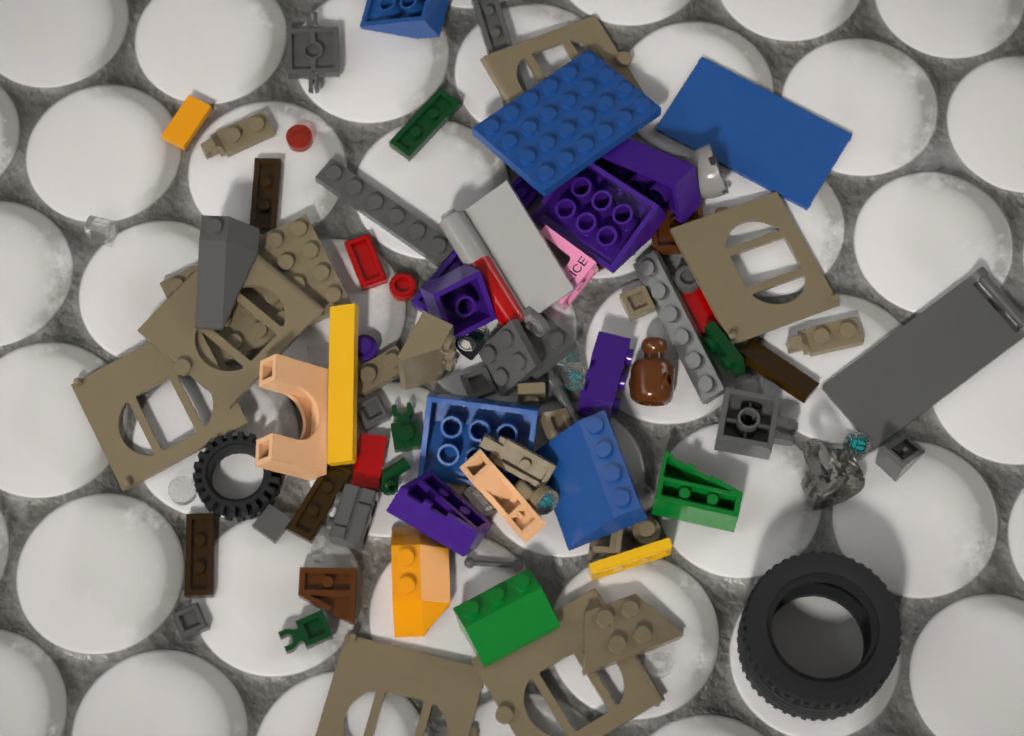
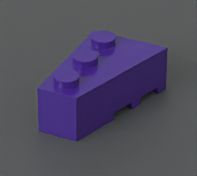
(605, 375)
(440, 513)

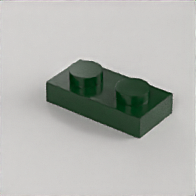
(728, 355)

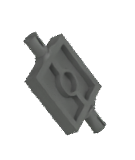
(313, 52)

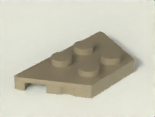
(622, 632)

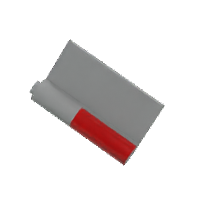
(509, 252)

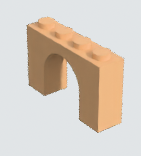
(309, 390)

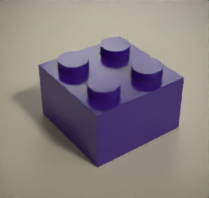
(459, 300)

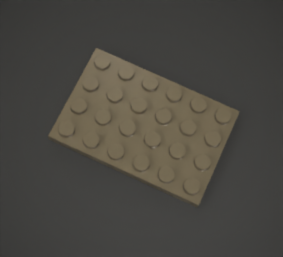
(298, 256)

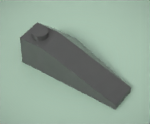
(224, 260)

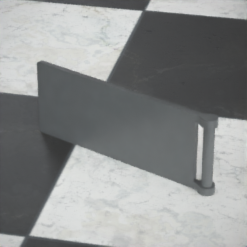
(925, 360)

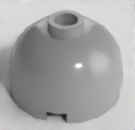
(708, 172)

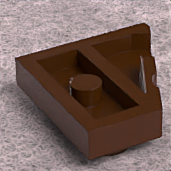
(330, 590)

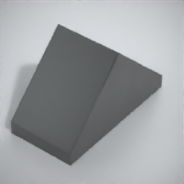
(899, 456)

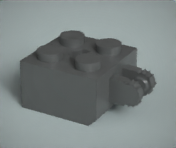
(763, 418)

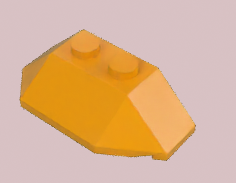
(418, 581)

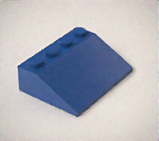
(405, 17)
(458, 424)
(591, 481)

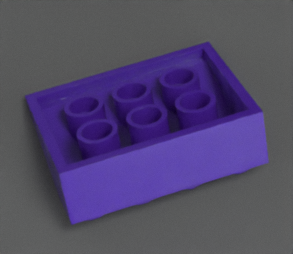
(600, 216)

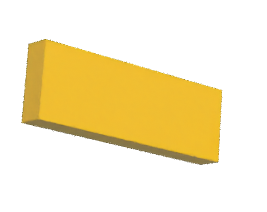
(630, 559)

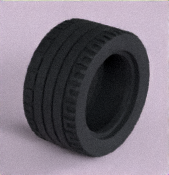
(851, 587)

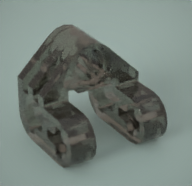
(831, 489)

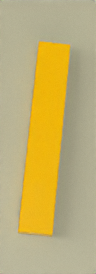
(343, 385)

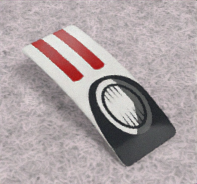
(468, 346)

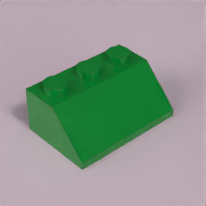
(506, 617)

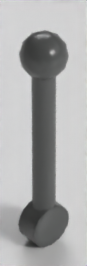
(517, 565)

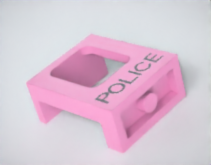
(579, 268)

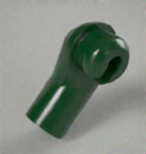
(391, 475)

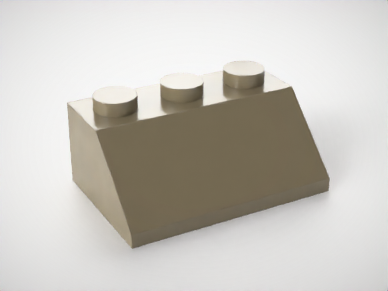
(427, 352)

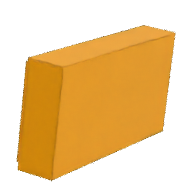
(186, 122)

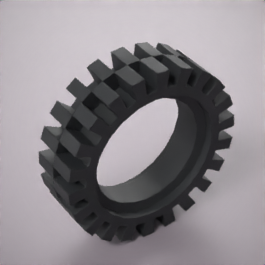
(233, 507)

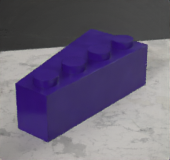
(655, 175)

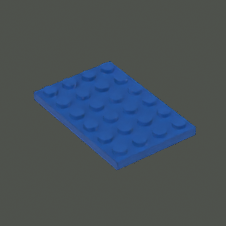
(566, 122)

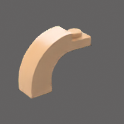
(502, 495)

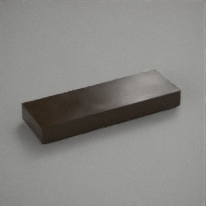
(266, 194)
(778, 370)
(319, 503)
(200, 555)

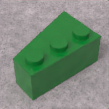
(694, 497)

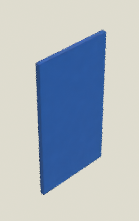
(754, 132)

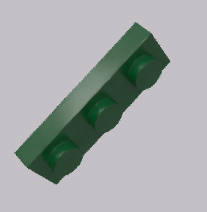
(424, 124)

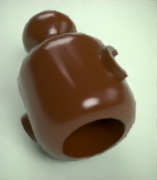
(652, 376)

